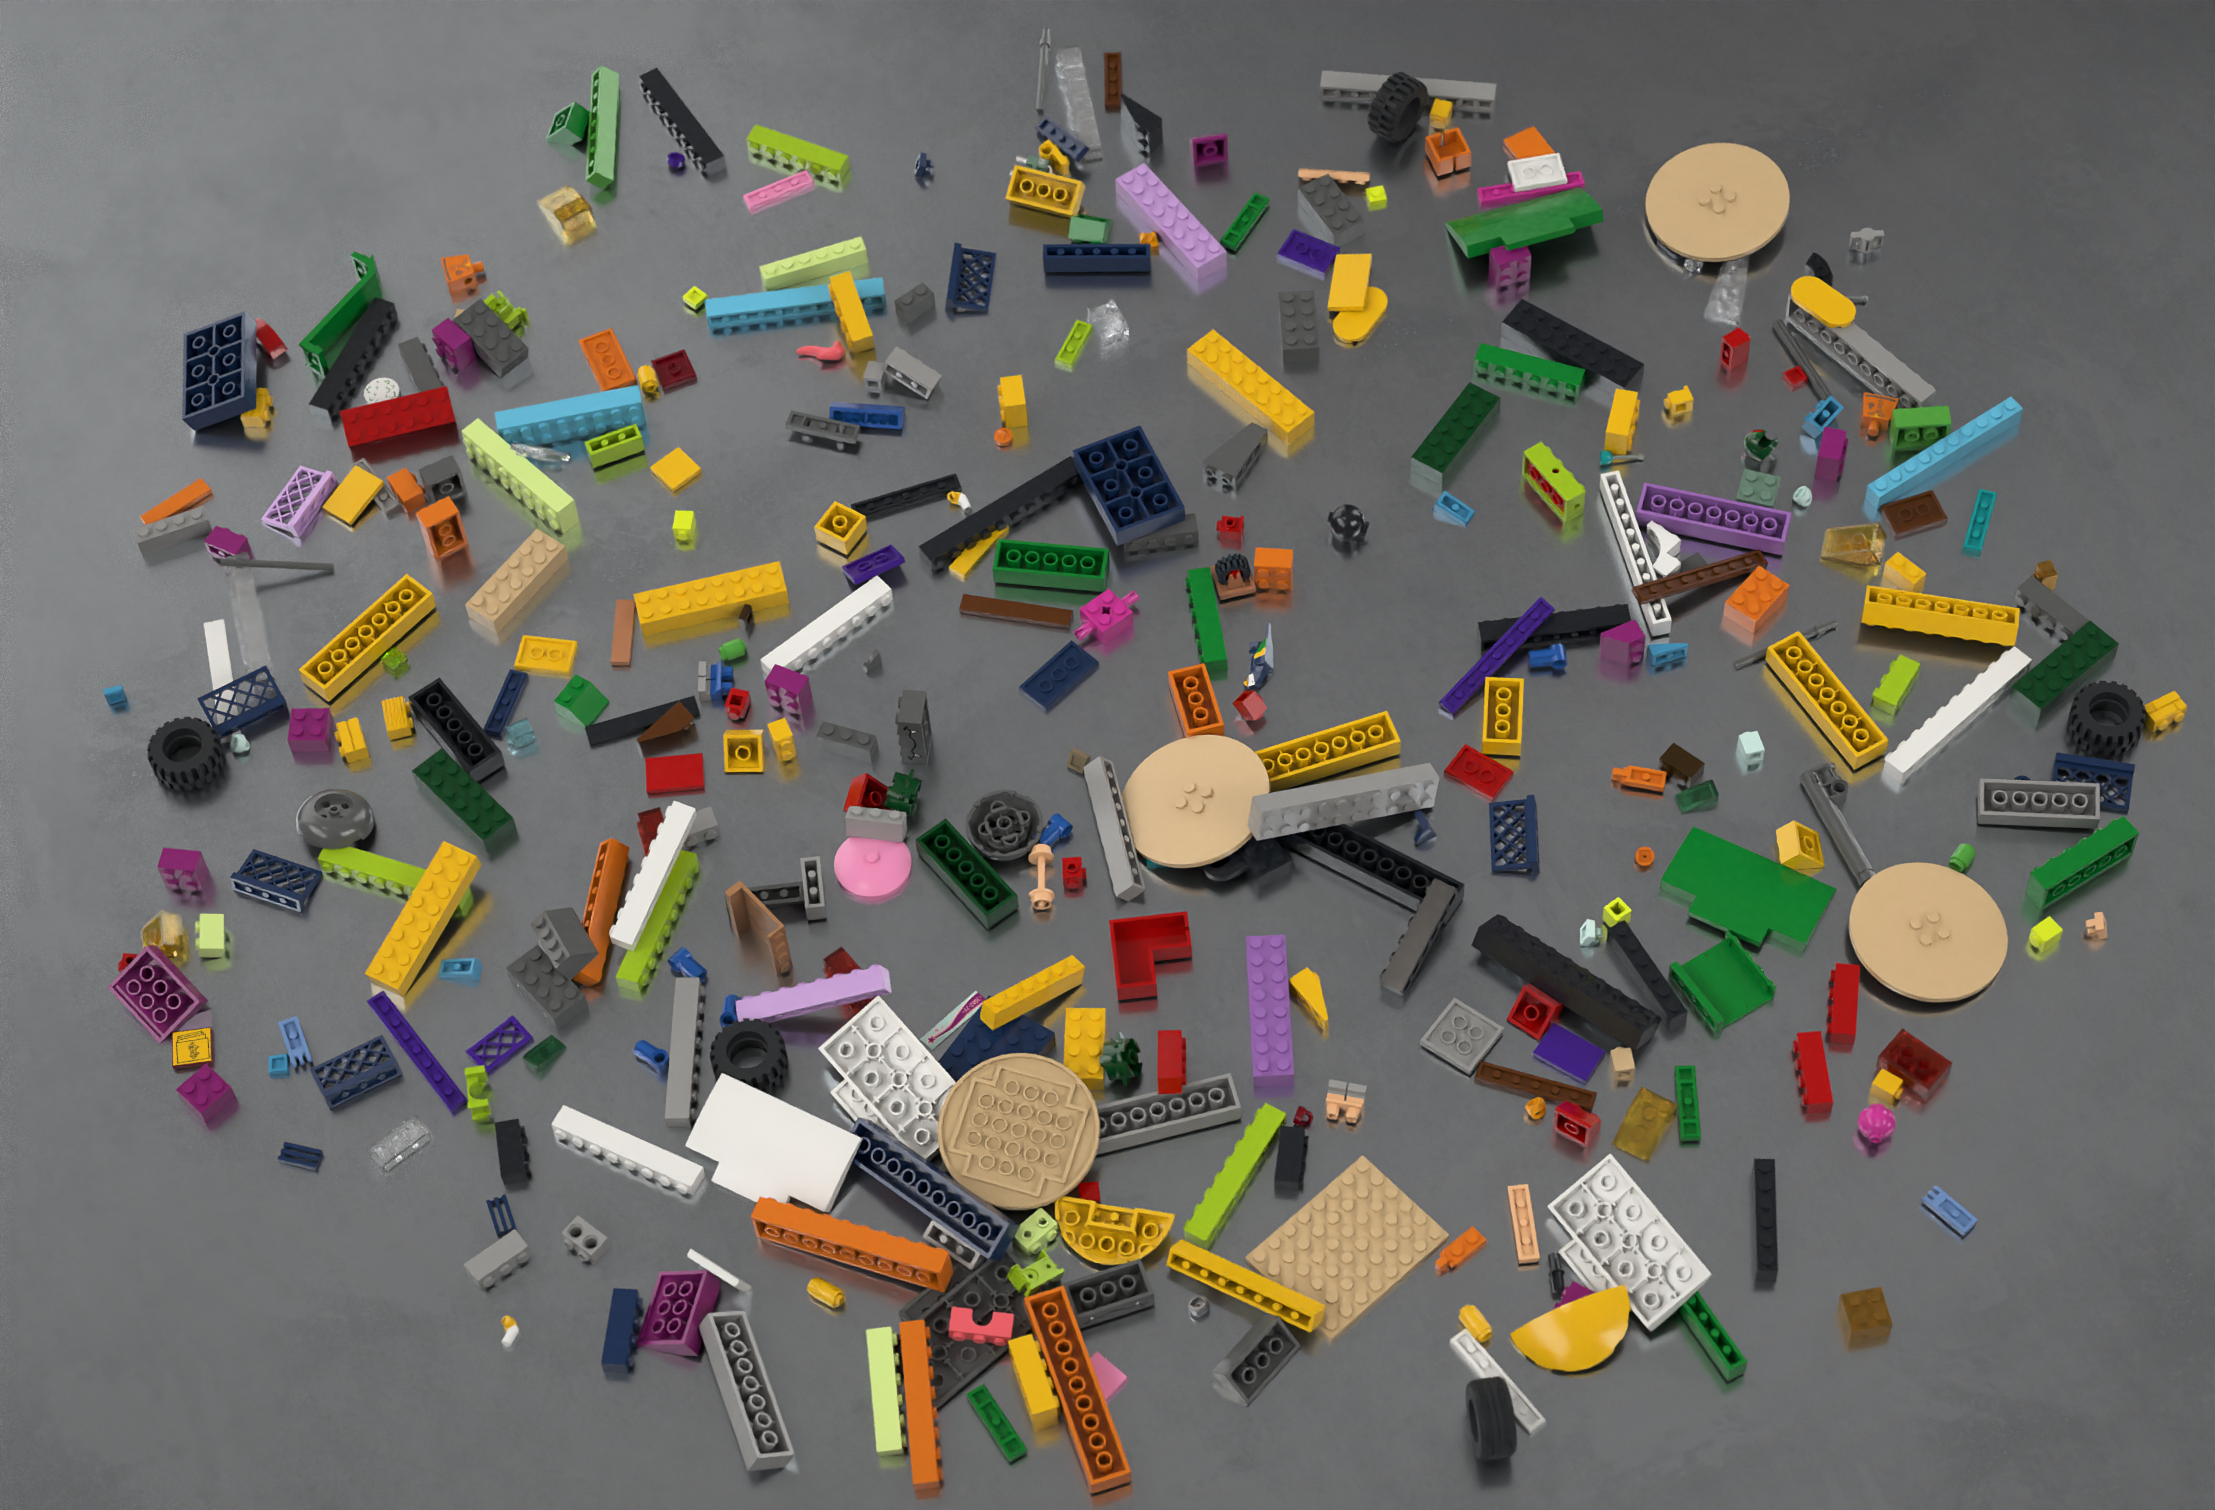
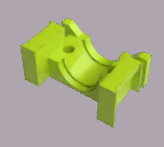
(505, 311)
(476, 1080)
(1035, 1275)

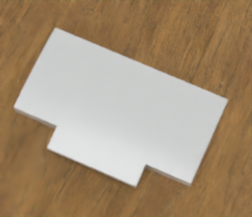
(889, 1077)
(771, 1146)
(1626, 1243)

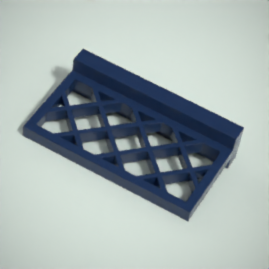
(956, 273)
(247, 717)
(2097, 767)
(1530, 837)
(269, 890)
(361, 1081)

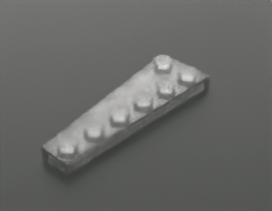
(1728, 293)

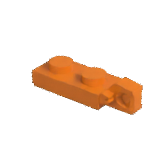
(1640, 777)
(1460, 1249)

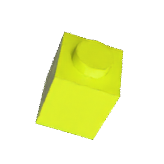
(684, 525)
(1616, 912)
(2045, 934)

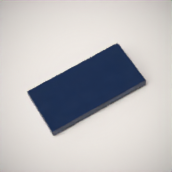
(1058, 676)

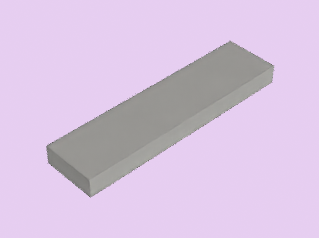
(384, 498)

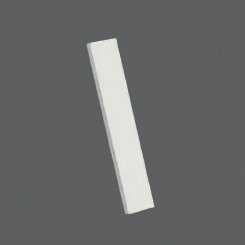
(1486, 1367)

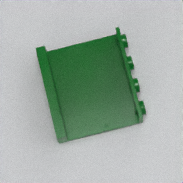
(1723, 983)

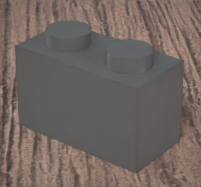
(914, 303)

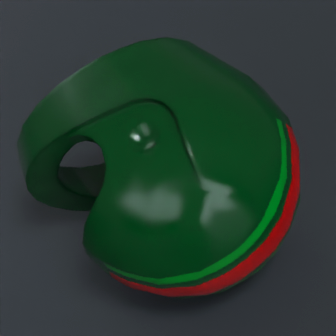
(1758, 445)

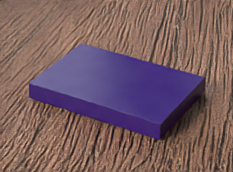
(1308, 252)
(873, 564)
(1569, 1053)

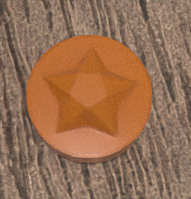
(1003, 437)
(1644, 856)

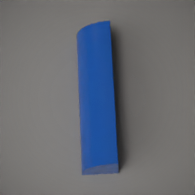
(868, 414)

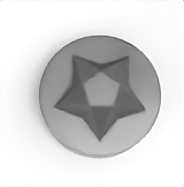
(1198, 1305)

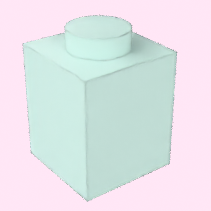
(1750, 747)

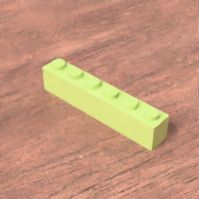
(814, 264)
(885, 1391)

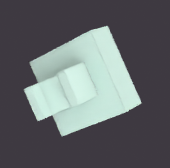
(1589, 933)

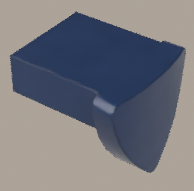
(1426, 832)

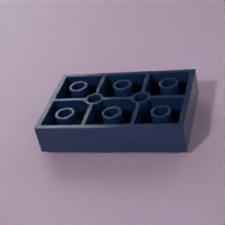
(219, 371)
(1128, 485)
(979, 1043)

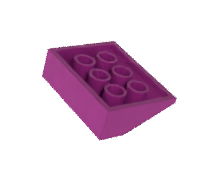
(157, 993)
(677, 1310)

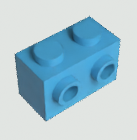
(1822, 417)

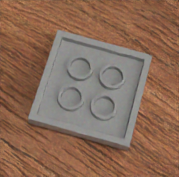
(1462, 1036)

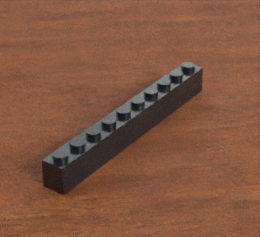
(1000, 513)

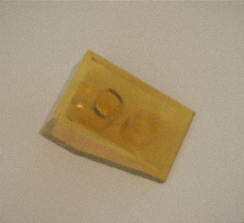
(567, 209)
(1855, 544)
(1645, 1124)

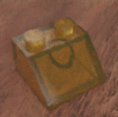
(165, 932)

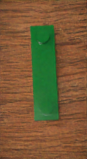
(1244, 221)
(1687, 1103)
(996, 1422)

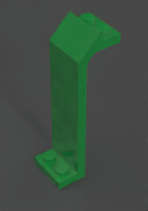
(344, 314)

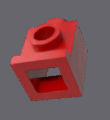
(1230, 528)
(737, 703)

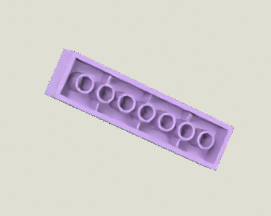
(1171, 221)

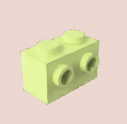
(210, 935)
(1035, 1232)

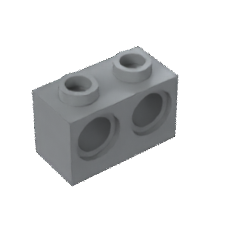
(588, 1237)

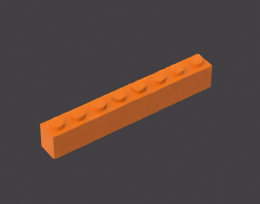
(602, 905)
(919, 1404)

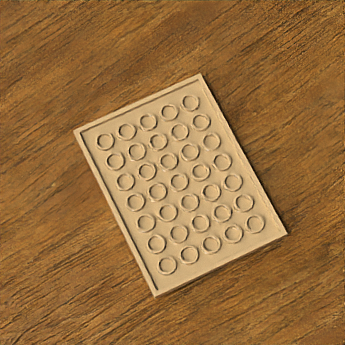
(1349, 1245)

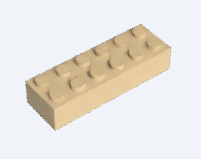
(516, 581)

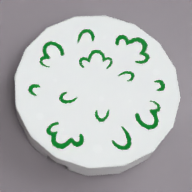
(381, 390)

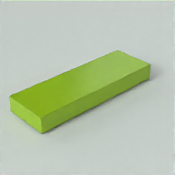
(1074, 344)

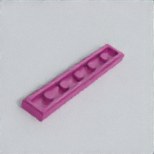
(1506, 192)

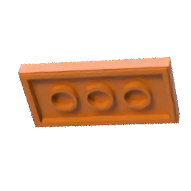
(607, 361)

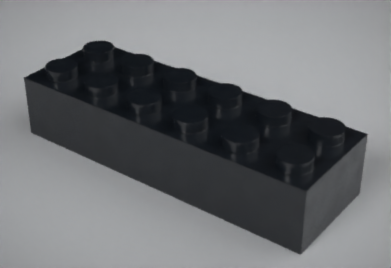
(456, 730)

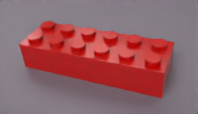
(398, 417)

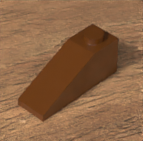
(671, 722)

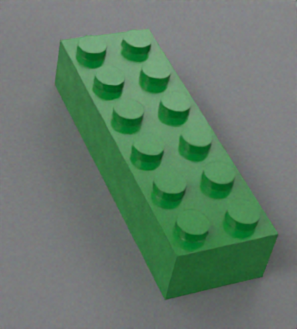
(1051, 565)
(2081, 862)

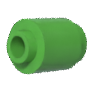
(732, 649)
(1962, 857)

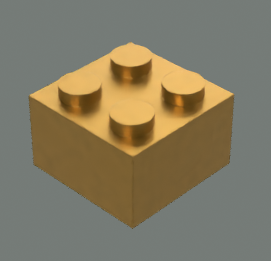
(1865, 1314)

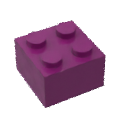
(1510, 265)
(453, 344)
(1831, 454)
(788, 689)
(310, 730)
(183, 869)
(206, 1093)

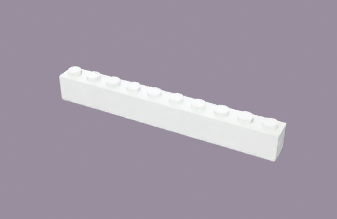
(1633, 548)
(1957, 714)

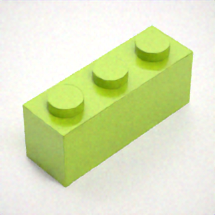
(614, 445)
(1895, 684)

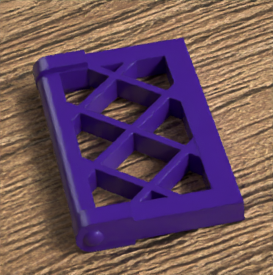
(500, 1058)

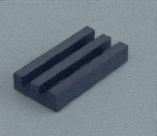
(303, 1149)
(497, 1201)

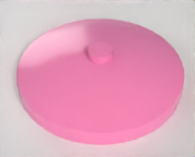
(872, 867)

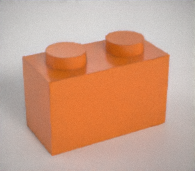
(406, 489)

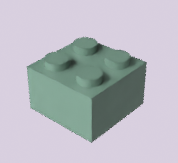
(1758, 489)

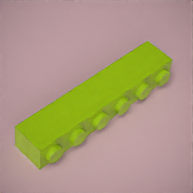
(798, 153)

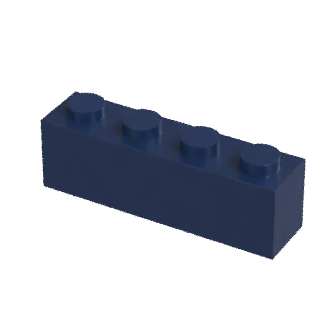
(620, 1330)

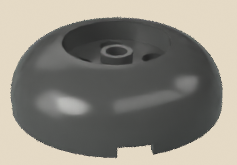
(1000, 808)
(334, 819)

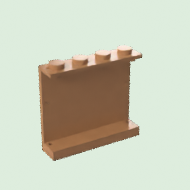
(749, 912)

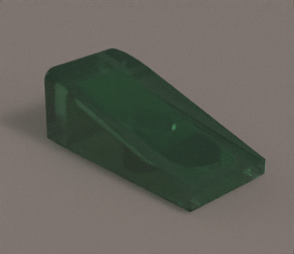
(1697, 796)
(543, 1053)

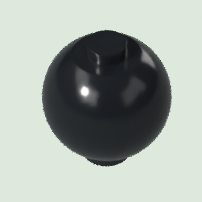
(1347, 522)

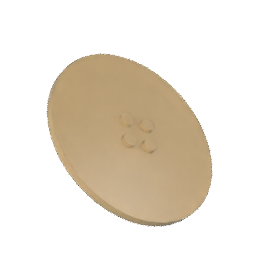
(1717, 202)
(1194, 800)
(1928, 932)
(1019, 1131)

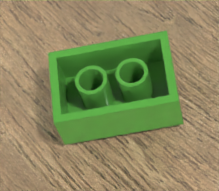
(1919, 426)

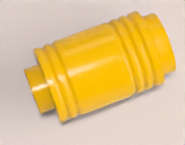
(826, 1292)
(1475, 1323)

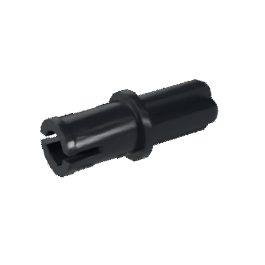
(1556, 1272)

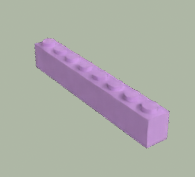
(815, 996)

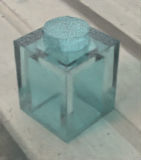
(520, 734)

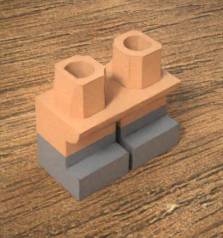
(1336, 1100)

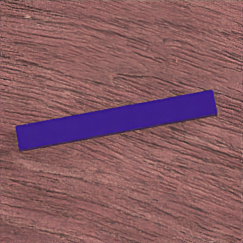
(1496, 656)
(417, 1052)

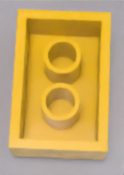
(1622, 422)

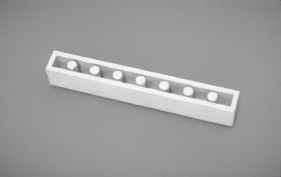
(829, 626)
(653, 875)
(628, 1150)

